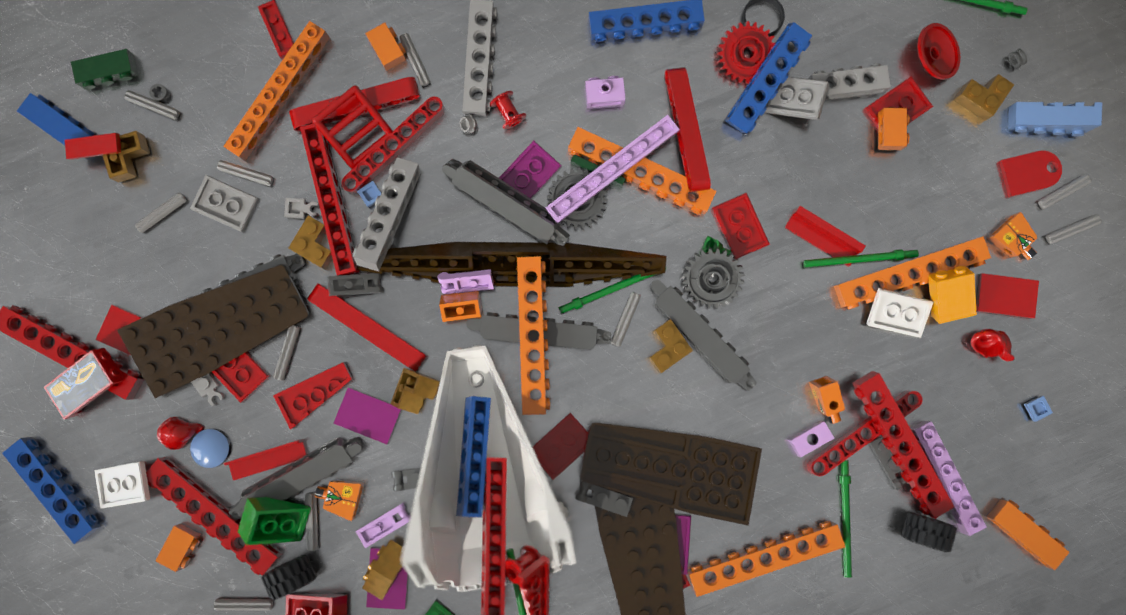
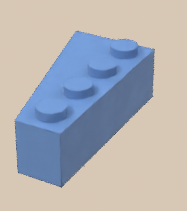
(1054, 117)

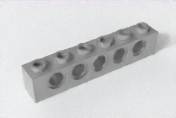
(479, 10)
(396, 206)

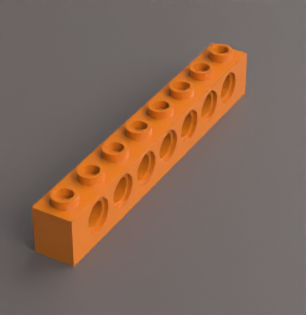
(277, 91)
(704, 198)
(976, 249)
(524, 266)
(831, 542)

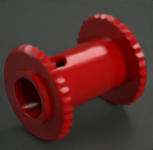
(507, 108)
(528, 556)

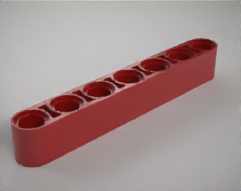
(379, 96)
(689, 133)
(395, 136)
(367, 327)
(856, 438)

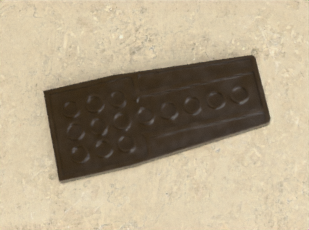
(212, 328)
(674, 470)
(643, 558)

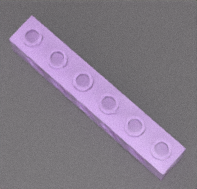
(964, 511)

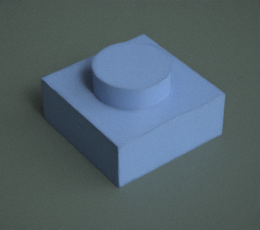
(369, 193)
(1038, 408)

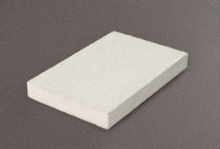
(899, 312)
(122, 484)

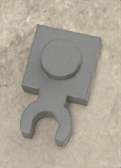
(297, 208)
(206, 386)

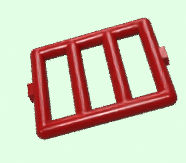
(329, 134)

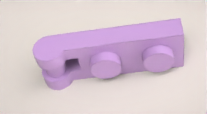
(466, 281)
(383, 526)

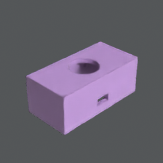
(799, 441)

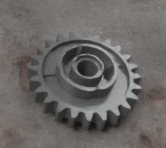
(586, 212)
(718, 264)

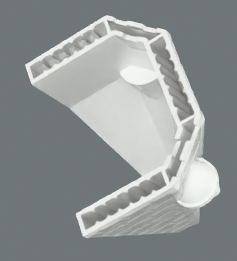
(448, 547)

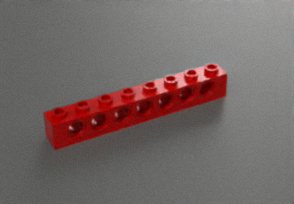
(329, 200)
(58, 352)
(156, 479)
(939, 501)
(494, 538)

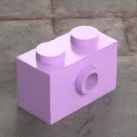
(605, 92)

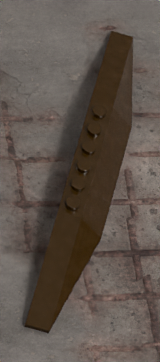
(563, 264)

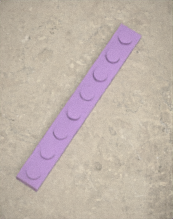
(612, 169)

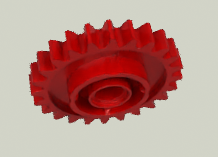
(733, 48)

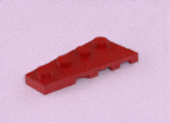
(309, 394)
(535, 587)

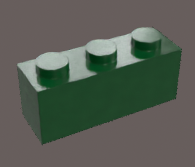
(104, 69)

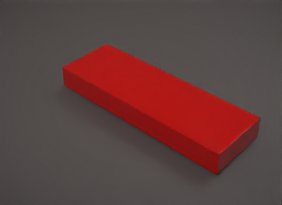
(276, 27)
(93, 146)

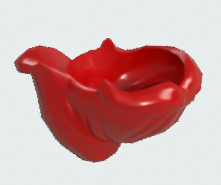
(992, 344)
(176, 432)

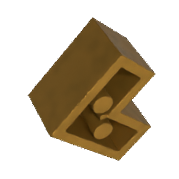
(984, 100)
(120, 165)
(308, 241)
(674, 347)
(412, 389)
(384, 570)

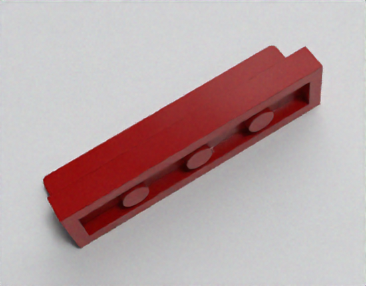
(823, 234)
(267, 459)

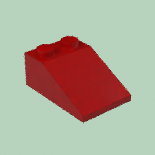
(316, 604)

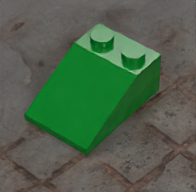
(272, 521)

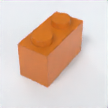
(385, 46)
(893, 129)
(460, 306)
(178, 547)

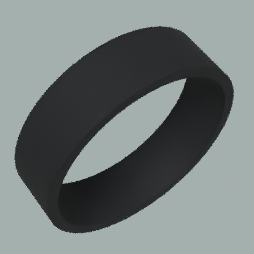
(777, 4)

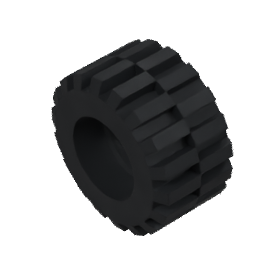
(929, 532)
(289, 577)

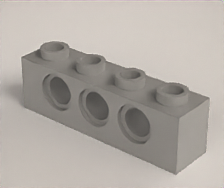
(878, 75)

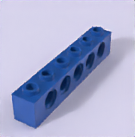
(653, 12)
(800, 39)
(473, 457)
(41, 487)

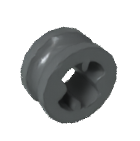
(1017, 58)
(153, 90)

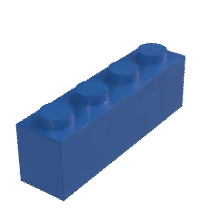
(52, 119)

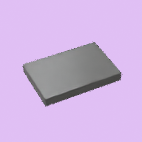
(799, 98)
(224, 203)

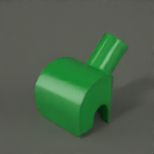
(711, 242)

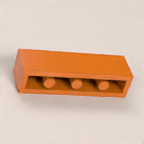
(1028, 534)

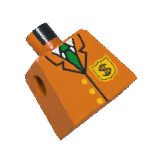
(1015, 237)
(828, 397)
(341, 497)

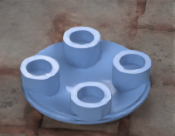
(209, 448)

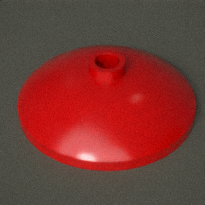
(938, 51)

